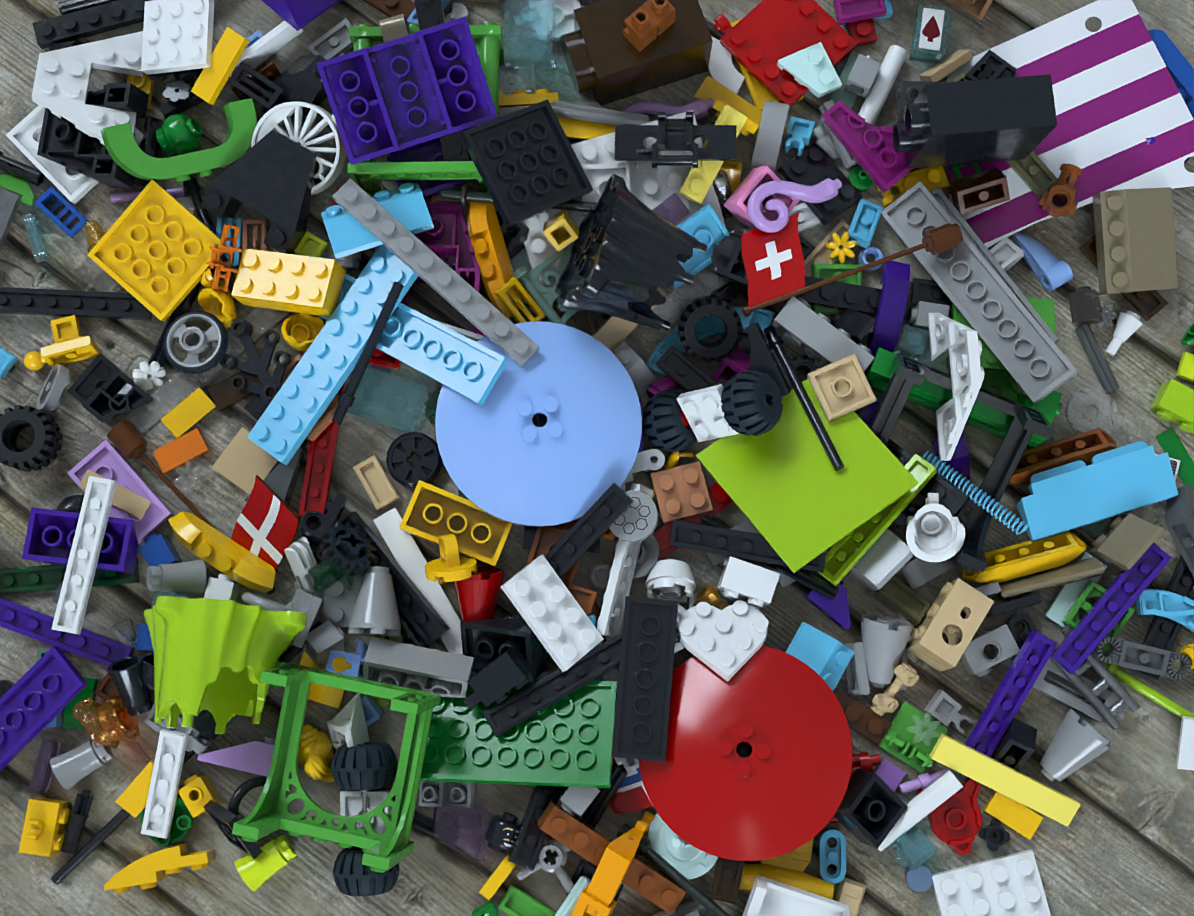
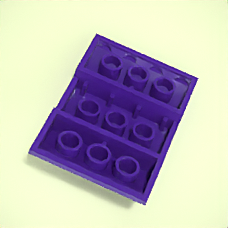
(407, 90)

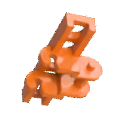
(224, 249)

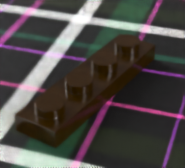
(1145, 302)

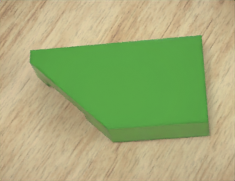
(17, 186)

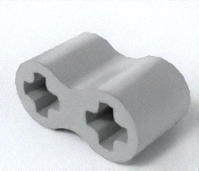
(919, 571)

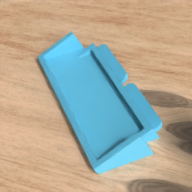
(1087, 494)

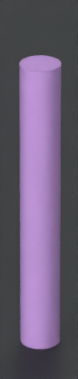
(130, 196)

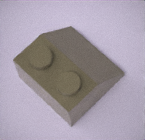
(1124, 542)

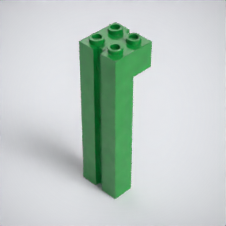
(981, 416)

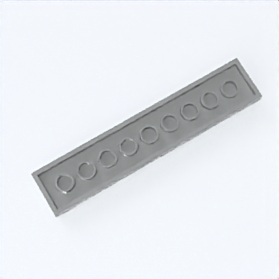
(982, 297)

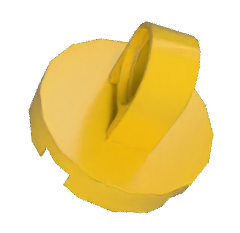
(450, 564)

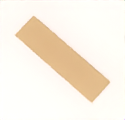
(122, 497)

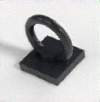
(226, 818)

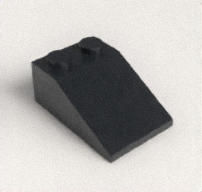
(492, 637)

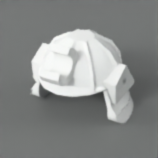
(934, 532)

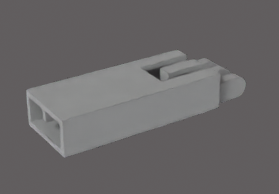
(1058, 687)

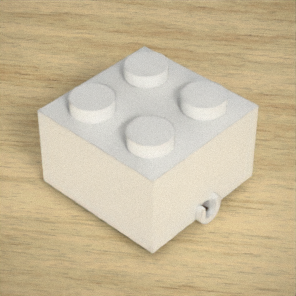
(747, 582)

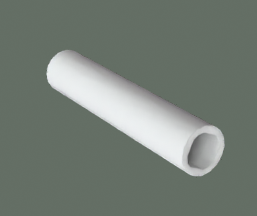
(882, 84)
(923, 805)

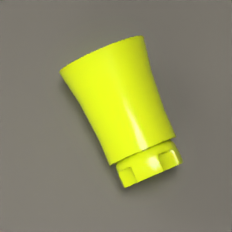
(273, 857)

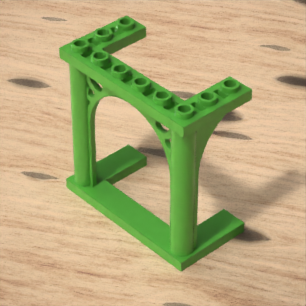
(370, 174)
(272, 808)

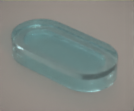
(35, 237)

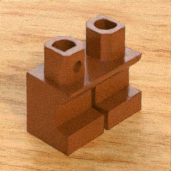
(648, 22)

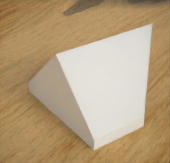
(349, 725)

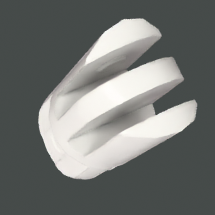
(301, 561)

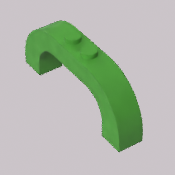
(126, 153)

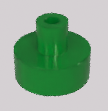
(860, 179)

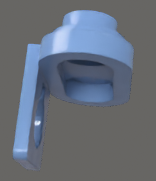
(355, 659)

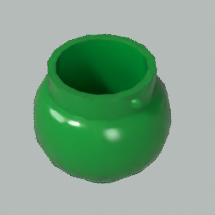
(179, 135)

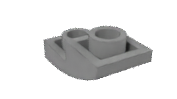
(446, 794)

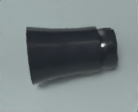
(128, 680)

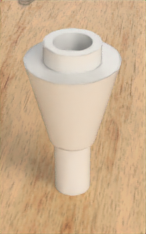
(1125, 327)

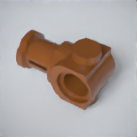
(1062, 191)

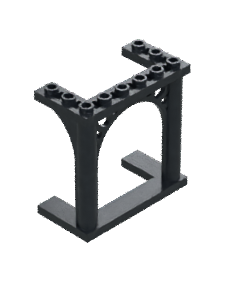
(1024, 424)

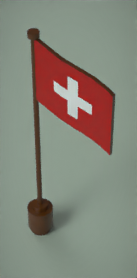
(777, 264)

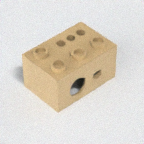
(956, 613)

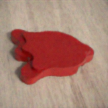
(958, 818)

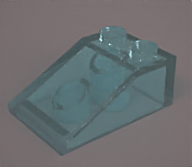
(529, 33)

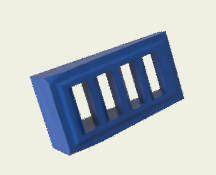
(47, 197)

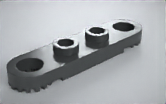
(1143, 658)

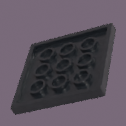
(526, 163)

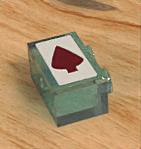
(929, 34)

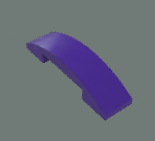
(891, 307)

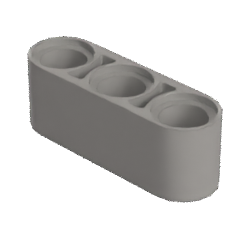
(770, 135)

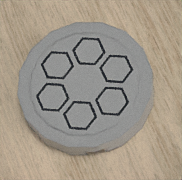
(638, 519)

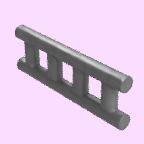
(1108, 680)

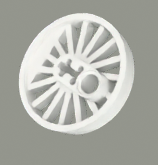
(281, 114)

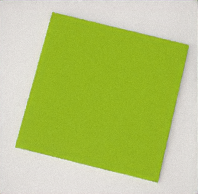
(791, 486)

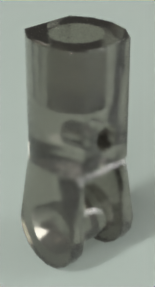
(723, 192)

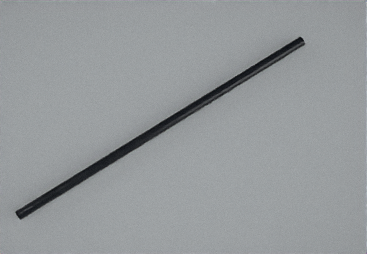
(119, 818)

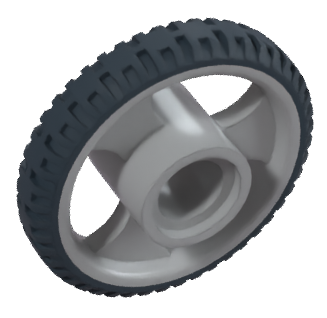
(188, 335)

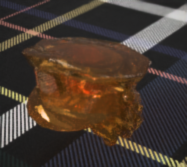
(106, 722)

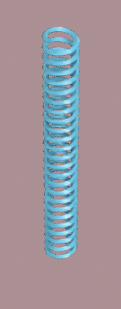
(977, 495)

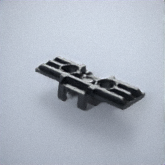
(675, 136)

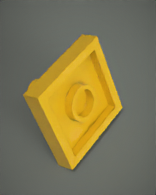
(325, 694)

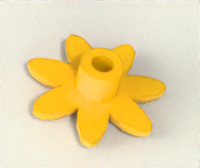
(837, 247)

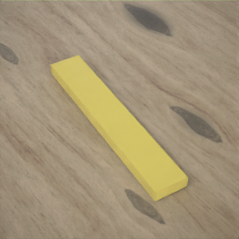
(1005, 780)

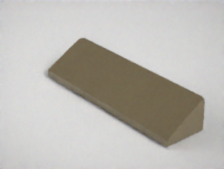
(1051, 578)

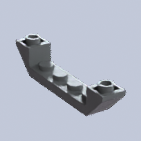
(1181, 523)

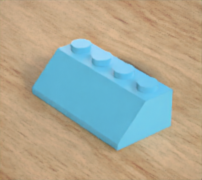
(404, 204)
(821, 653)

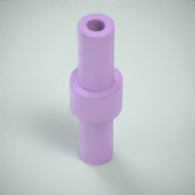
(922, 781)

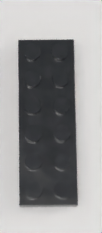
(645, 679)

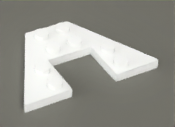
(65, 75)
(967, 375)

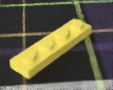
(700, 179)

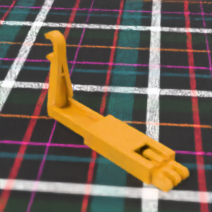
(599, 895)

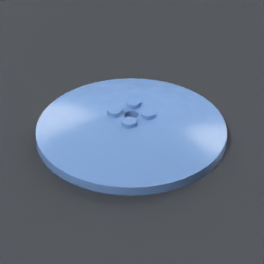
(549, 470)

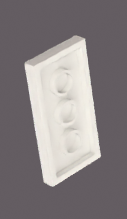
(552, 613)

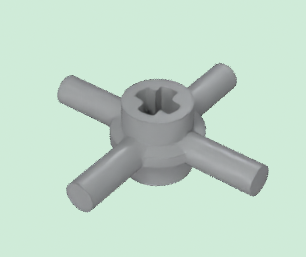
(549, 866)

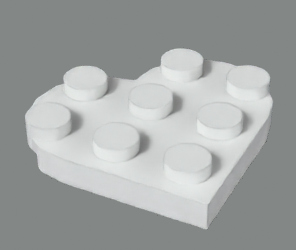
(723, 637)

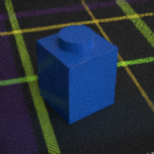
(159, 550)

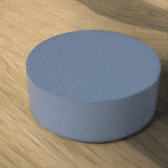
(919, 879)

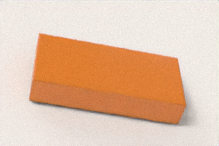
(181, 450)

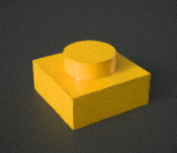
(66, 328)

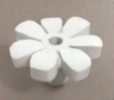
(149, 374)

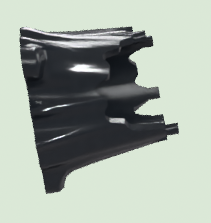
(624, 258)

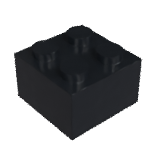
(869, 808)

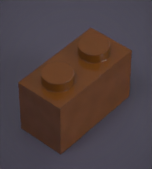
(979, 191)

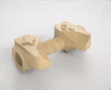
(886, 702)

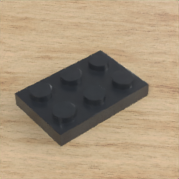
(813, 168)

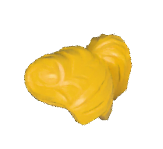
(217, 302)
(316, 754)

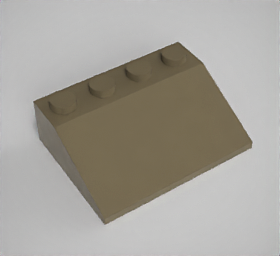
(1135, 240)

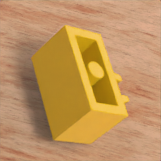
(44, 826)

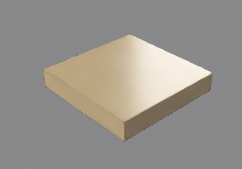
(841, 387)
(244, 461)

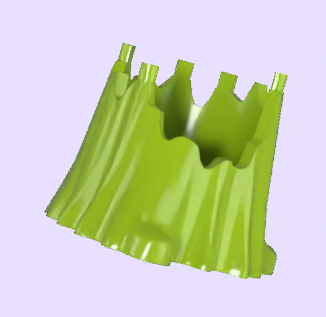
(214, 656)

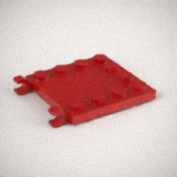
(776, 31)

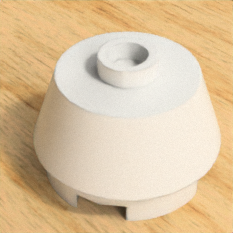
(671, 580)

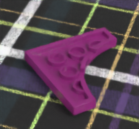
(868, 145)

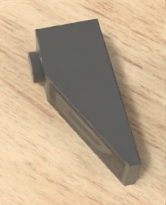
(284, 477)

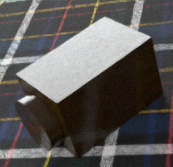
(611, 67)

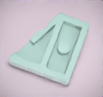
(812, 69)

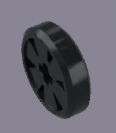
(403, 449)

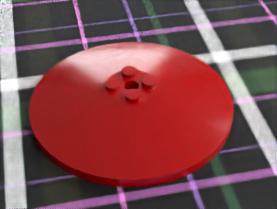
(776, 794)

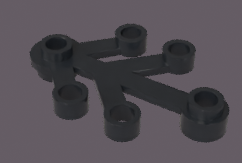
(259, 364)

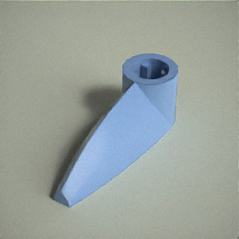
(1043, 263)

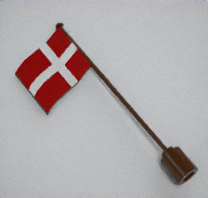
(265, 522)

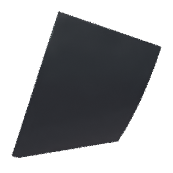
(108, 390)

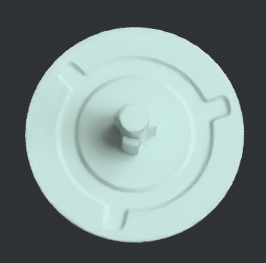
(677, 852)

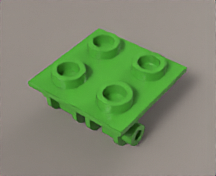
(900, 743)

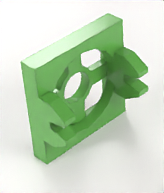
(1091, 590)

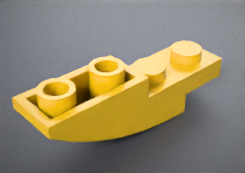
(151, 868)

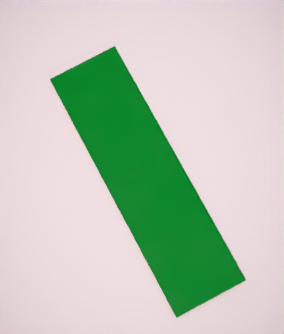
(1171, 443)

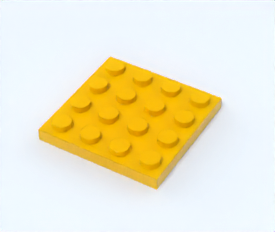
(156, 250)

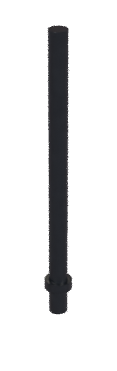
(775, 343)

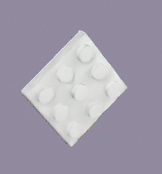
(177, 35)

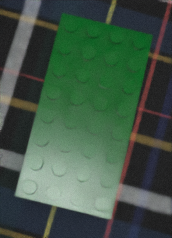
(556, 747)

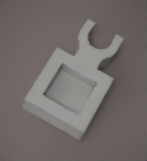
(945, 710)

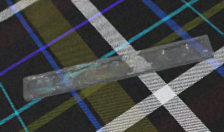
(184, 384)

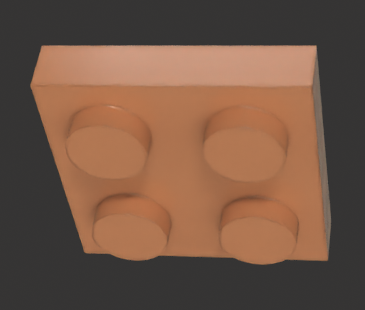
(681, 492)

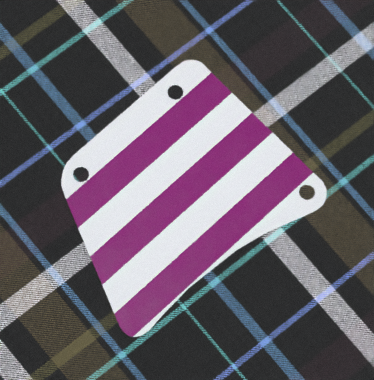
(1107, 101)

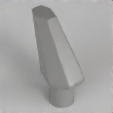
(825, 142)

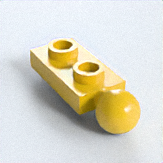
(62, 353)

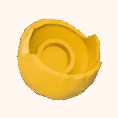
(301, 330)

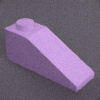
(248, 757)

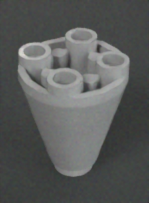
(376, 606)

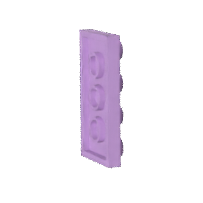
(112, 465)

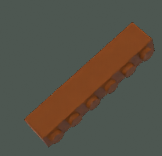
(592, 845)

